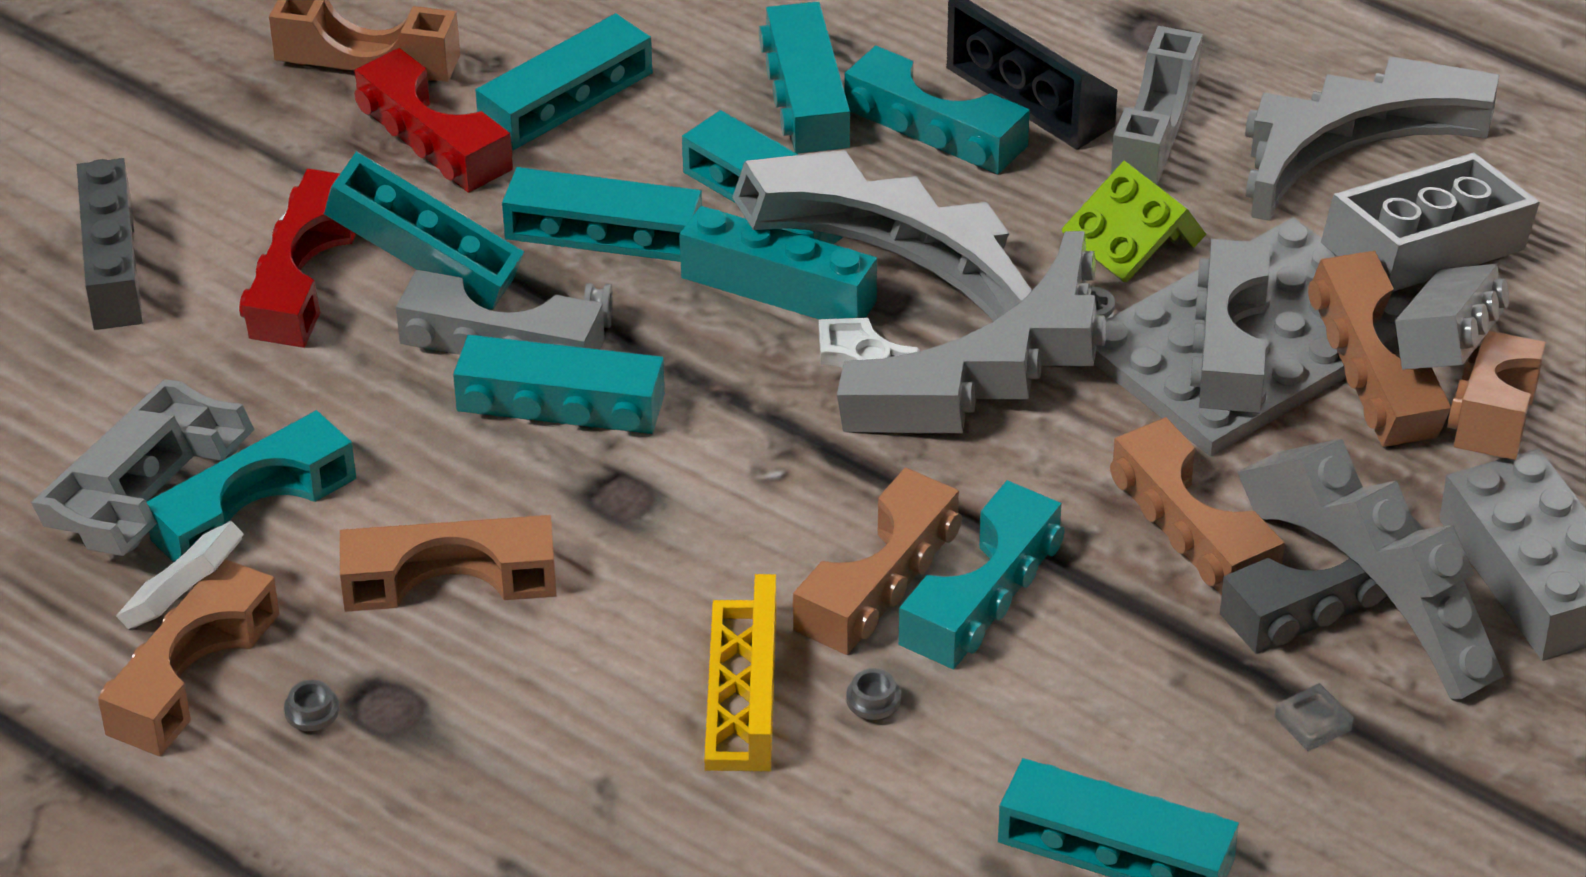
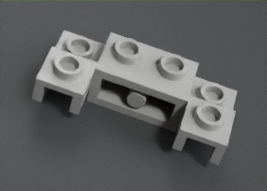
(109, 484)

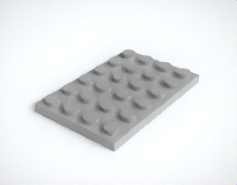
(1152, 345)

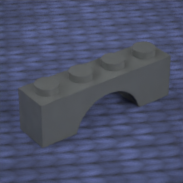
(108, 244)
(1277, 603)

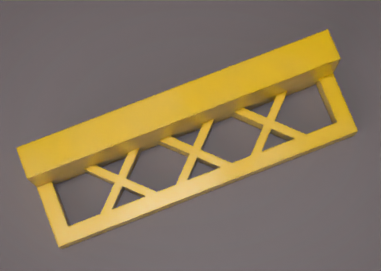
(759, 675)

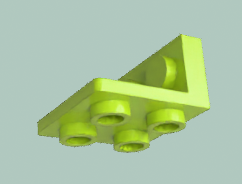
(1130, 221)

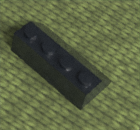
(1026, 72)

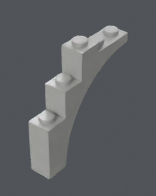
(1405, 101)
(896, 214)
(939, 385)
(1374, 527)

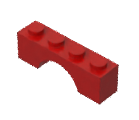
(463, 146)
(282, 299)

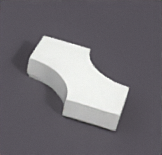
(854, 340)
(166, 587)

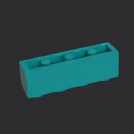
(806, 78)
(567, 79)
(717, 152)
(597, 213)
(422, 230)
(777, 267)
(559, 384)
(1111, 827)

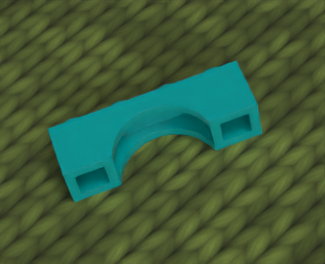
(977, 130)
(298, 460)
(951, 613)

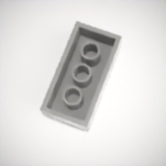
(1432, 219)
(1526, 544)

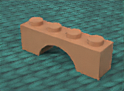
(319, 36)
(1496, 394)
(1396, 402)
(1156, 472)
(389, 561)
(846, 599)
(222, 611)

